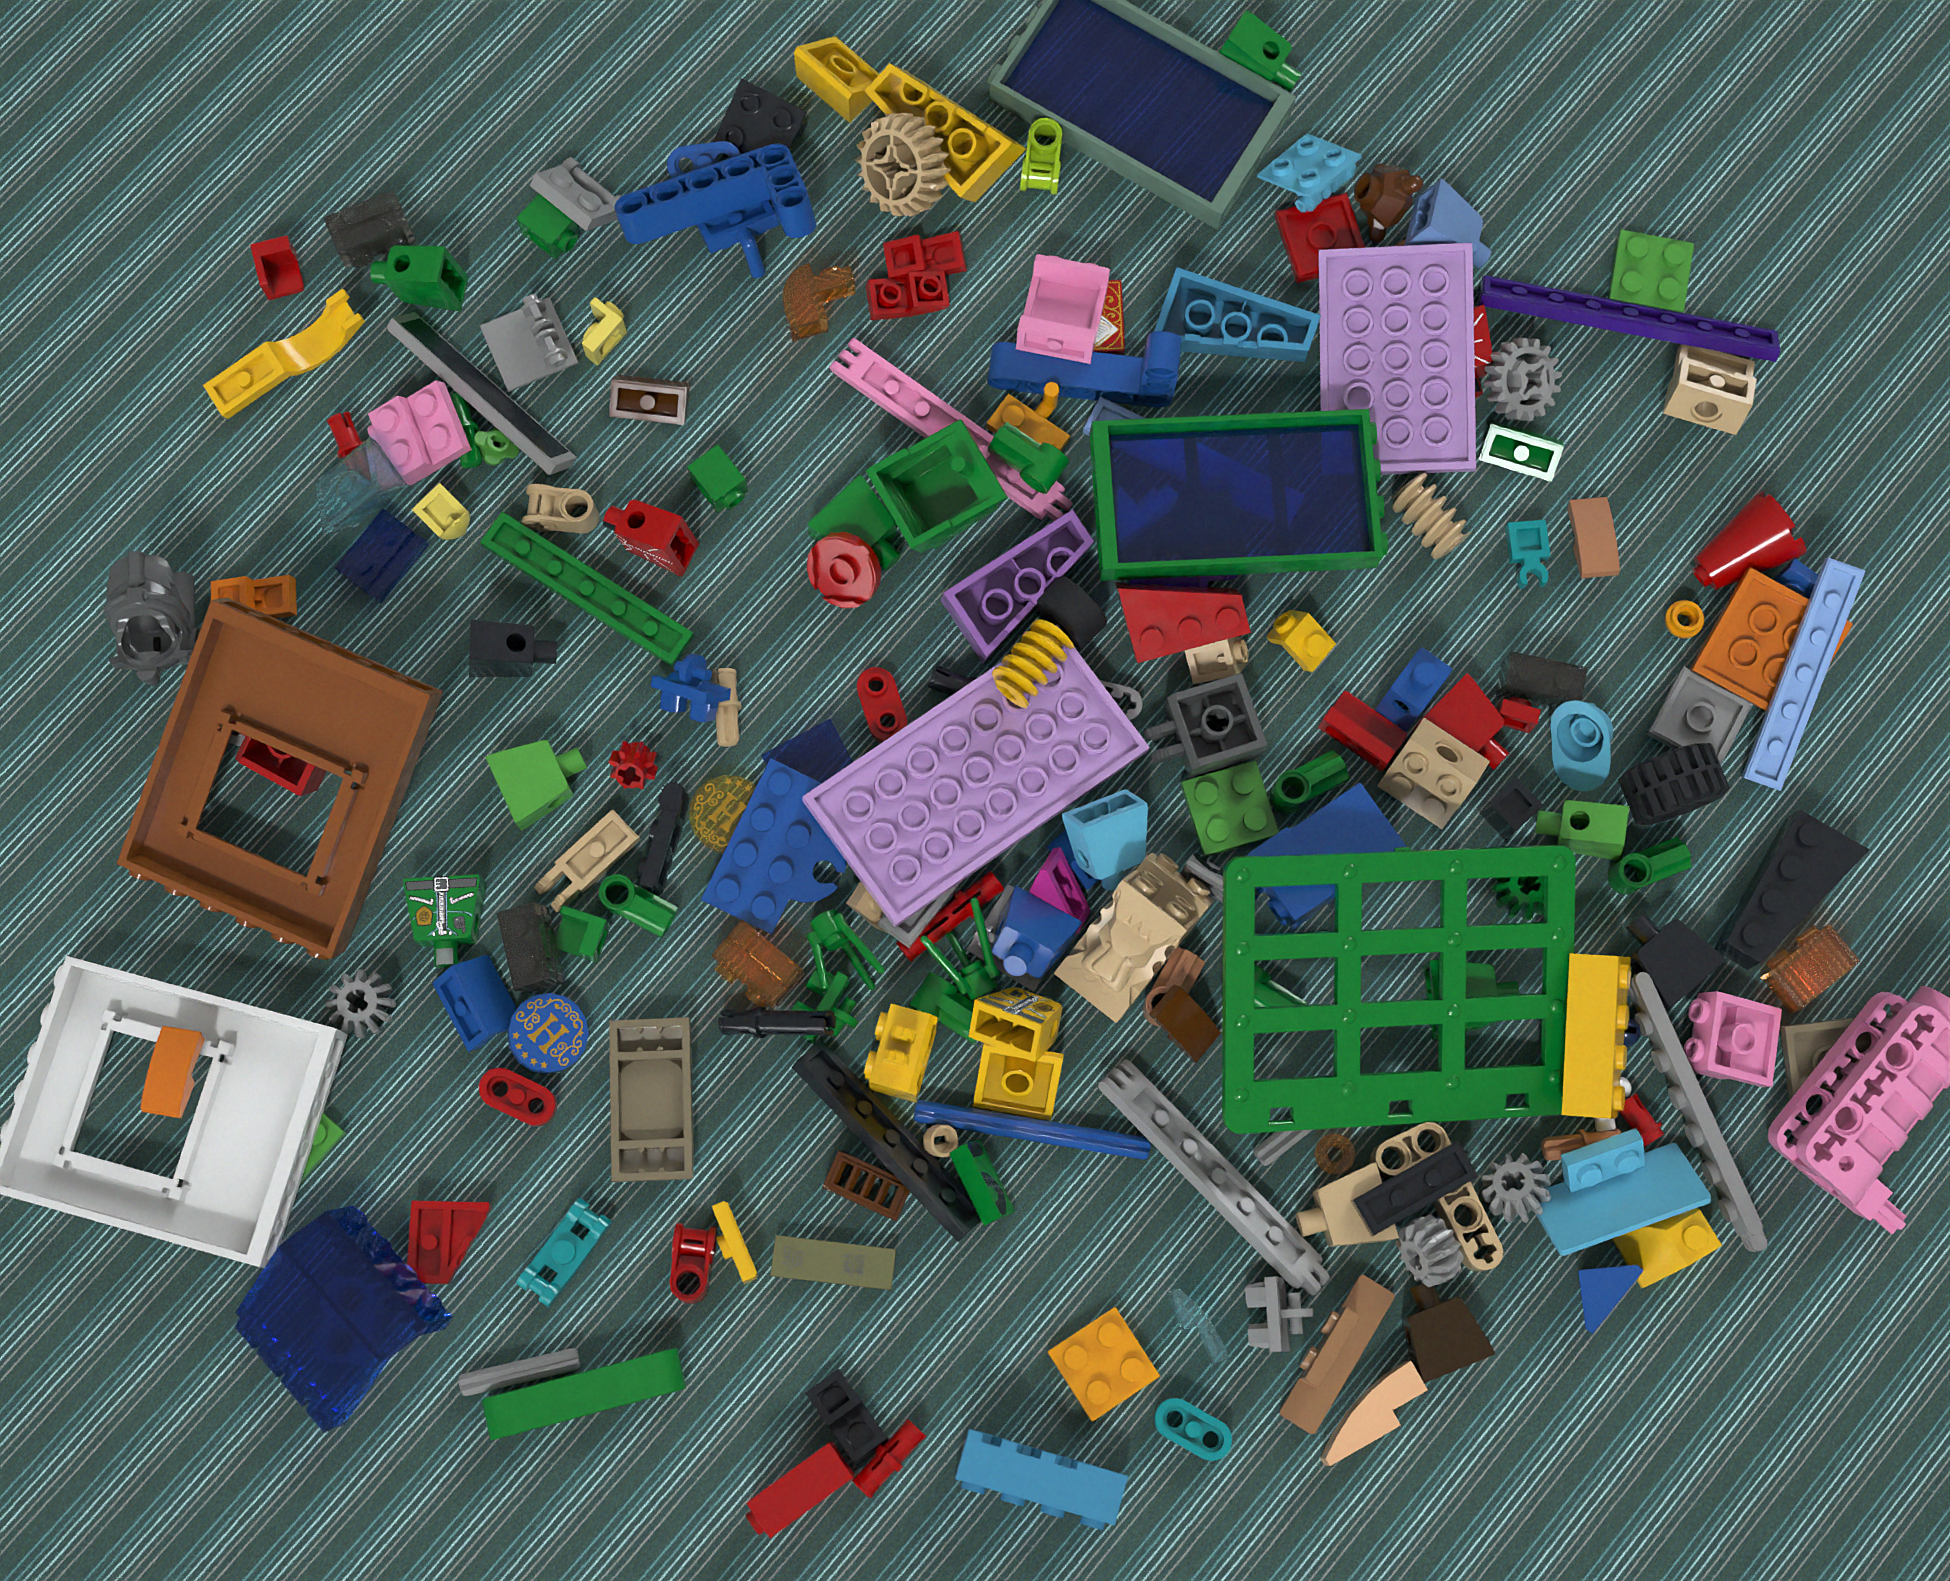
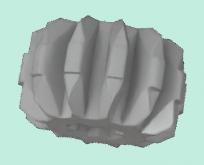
(347, 1012)
(1521, 1175)
(1429, 1250)

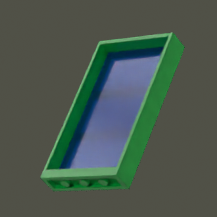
(1236, 494)

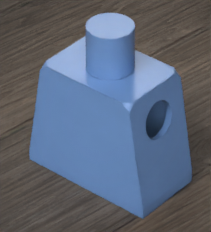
(1446, 218)

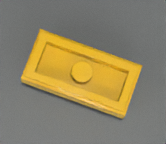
(732, 1242)

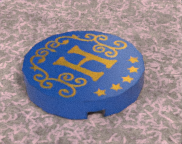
(547, 1033)

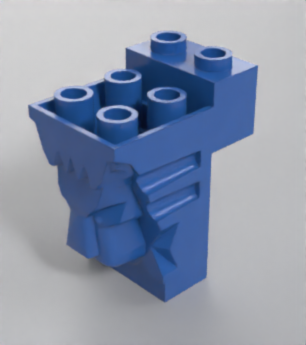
(1341, 826)

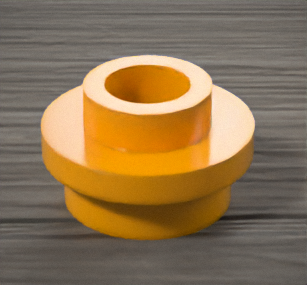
(1691, 611)

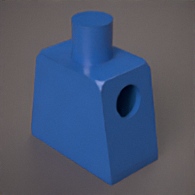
(1414, 688)
(1032, 934)

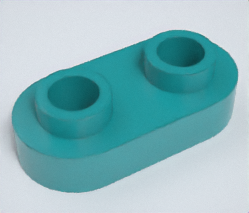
(1192, 1429)

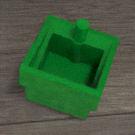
(937, 487)

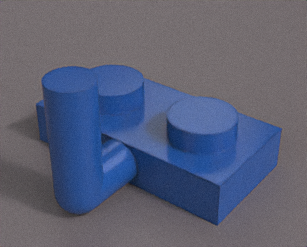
(740, 227)

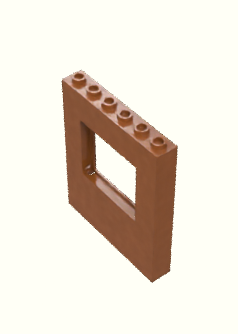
(313, 706)

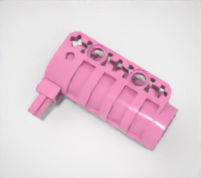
(1872, 1103)

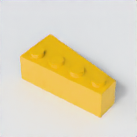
(974, 147)
(1595, 1035)

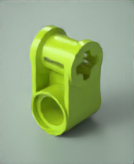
(1042, 162)

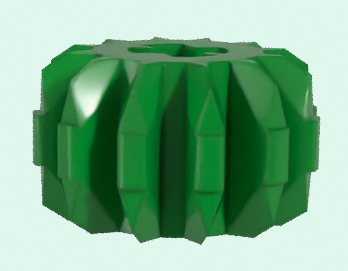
(1519, 901)

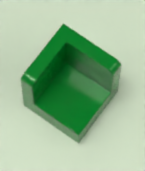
(581, 934)

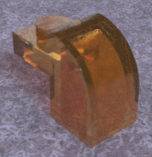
(805, 297)

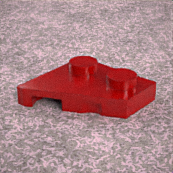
(442, 1237)

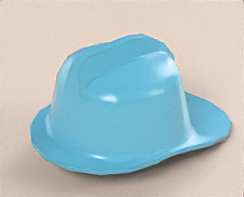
(1581, 744)

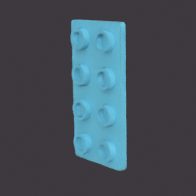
(1617, 1190)

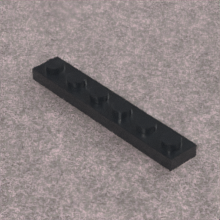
(888, 1139)

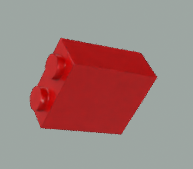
(798, 1491)

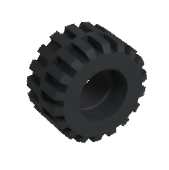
(1673, 783)

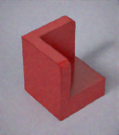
(277, 267)

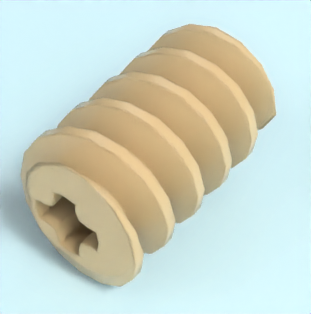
(1429, 517)

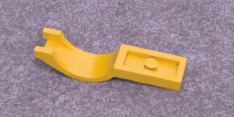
(289, 357)

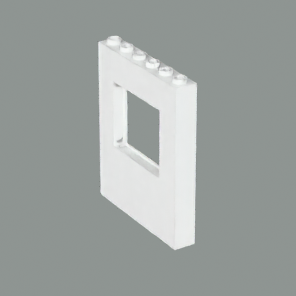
(244, 1137)

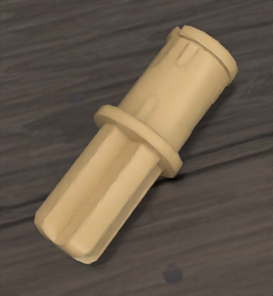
(727, 711)

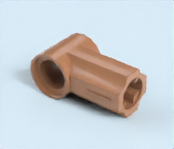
(1180, 970)

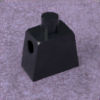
(492, 648)
(1672, 957)

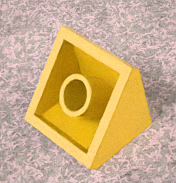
(835, 75)
(1017, 1084)

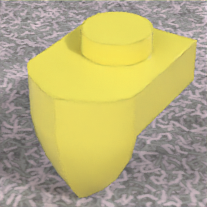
(443, 513)

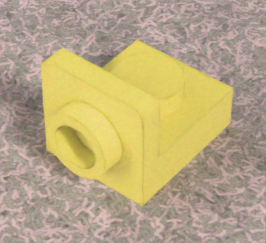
(603, 336)

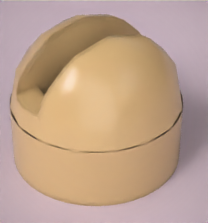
(940, 1149)

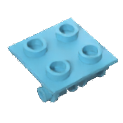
(1311, 170)

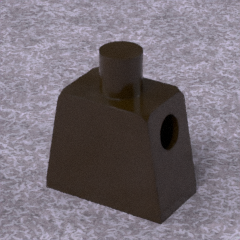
(1442, 1334)

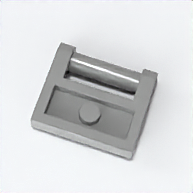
(576, 194)

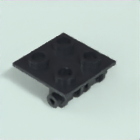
(759, 119)

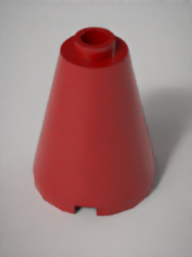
(1753, 539)

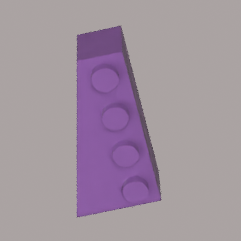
(1007, 589)

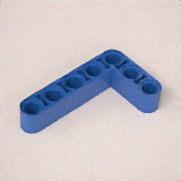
(717, 192)
(1117, 378)

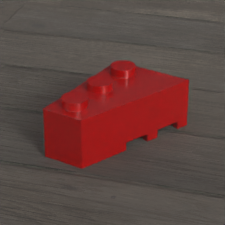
(1177, 618)

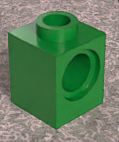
(548, 227)
(718, 479)

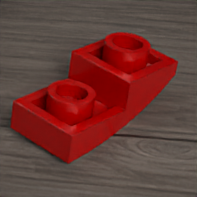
(908, 296)

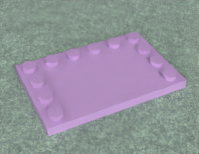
(1404, 349)

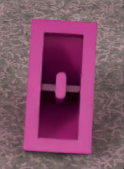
(1060, 888)

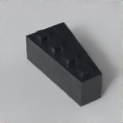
(1788, 884)

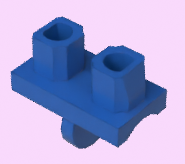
(691, 683)

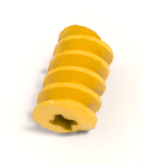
(1029, 660)

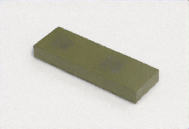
(833, 1262)

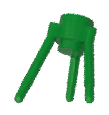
(833, 932)
(976, 977)

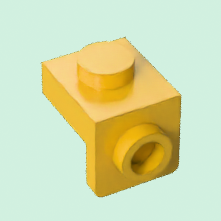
(1301, 638)

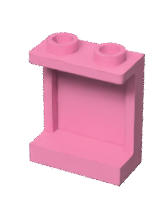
(1063, 308)

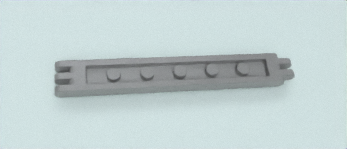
(1701, 1125)
(1214, 1177)

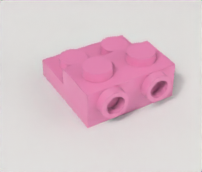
(419, 432)
(1733, 1038)

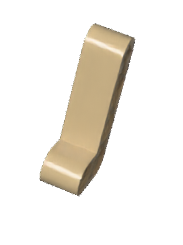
(1410, 1154)

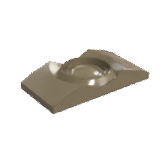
(651, 1100)

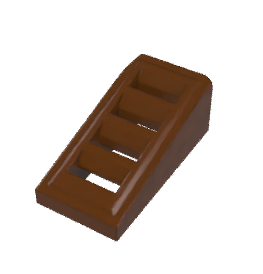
(835, 1173)

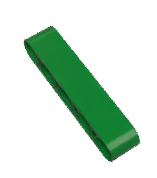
(583, 1394)

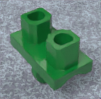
(831, 998)

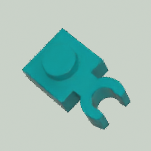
(1528, 545)

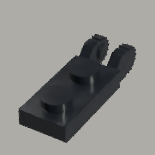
(664, 837)

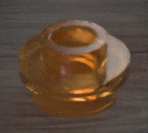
(1347, 1153)

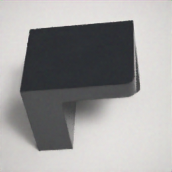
(1511, 808)

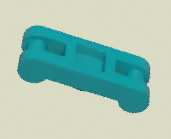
(564, 1252)

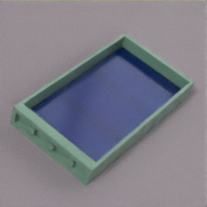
(1143, 101)

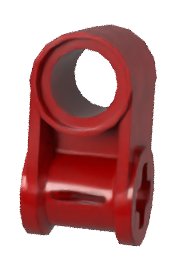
(692, 1259)

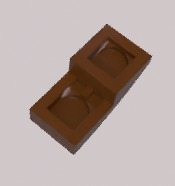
(1185, 1023)

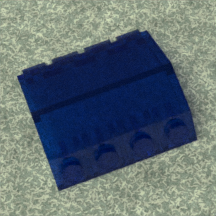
(335, 1313)

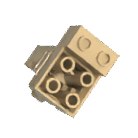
(1134, 935)

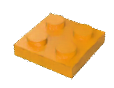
(1103, 1364)

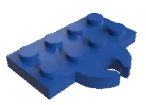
(773, 852)

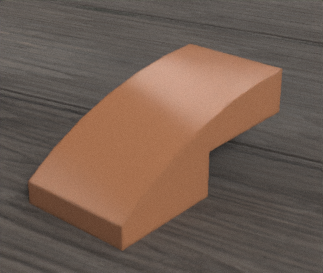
(1594, 536)

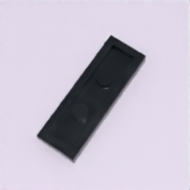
(1414, 1188)

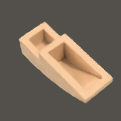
(1373, 1412)

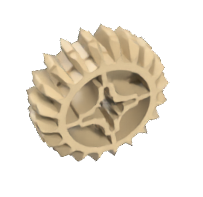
(896, 157)

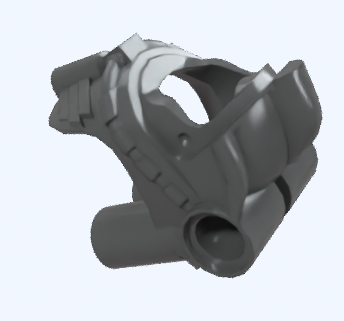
(150, 615)

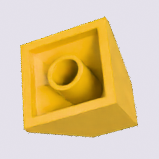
(1667, 1245)

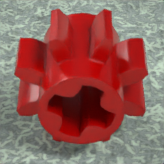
(633, 765)

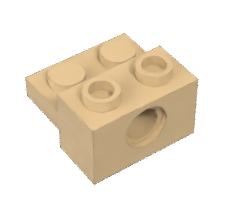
(1711, 388)
(1433, 773)

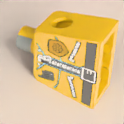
(1016, 1022)

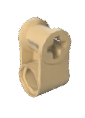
(552, 508)

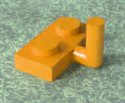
(1029, 421)

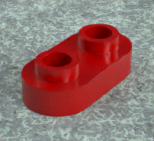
(881, 703)
(518, 1097)

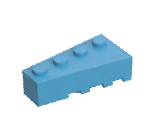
(1234, 321)
(1040, 1477)

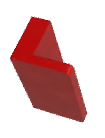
(1363, 730)

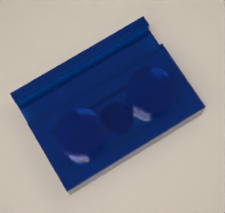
(381, 556)
(814, 753)

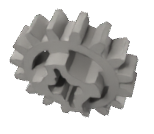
(1522, 379)

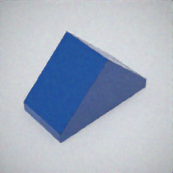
(1603, 1290)

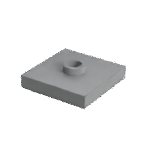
(1699, 713)

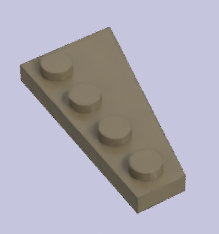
(1807, 1045)

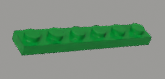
(587, 589)

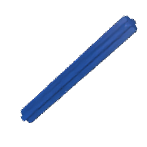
(1032, 1129)

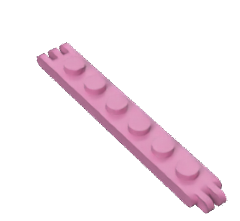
(930, 414)

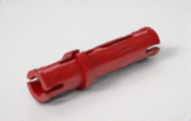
(987, 887)

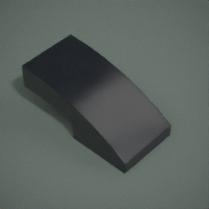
(847, 1416)

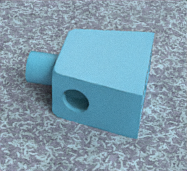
(1108, 836)

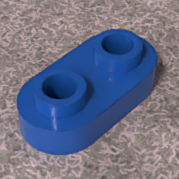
(700, 154)

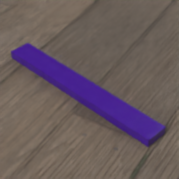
(1629, 318)

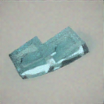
(1191, 1315)

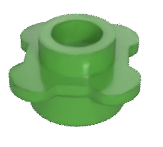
(492, 454)

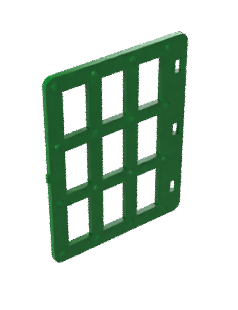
(1432, 1095)

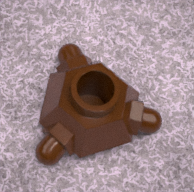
(1385, 197)

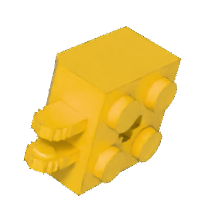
(903, 1052)

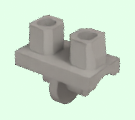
(1276, 1331)

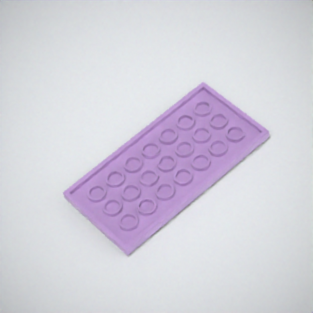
(971, 782)

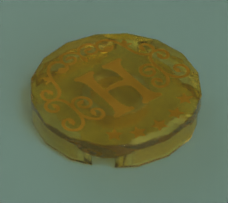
(718, 809)

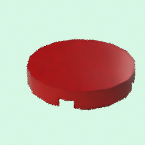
(844, 569)

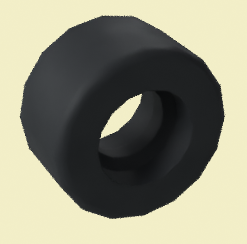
(1071, 610)

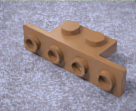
(1336, 1354)

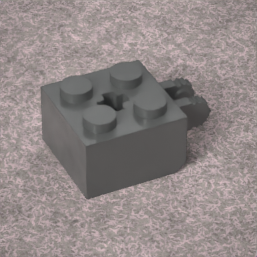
(1201, 748)

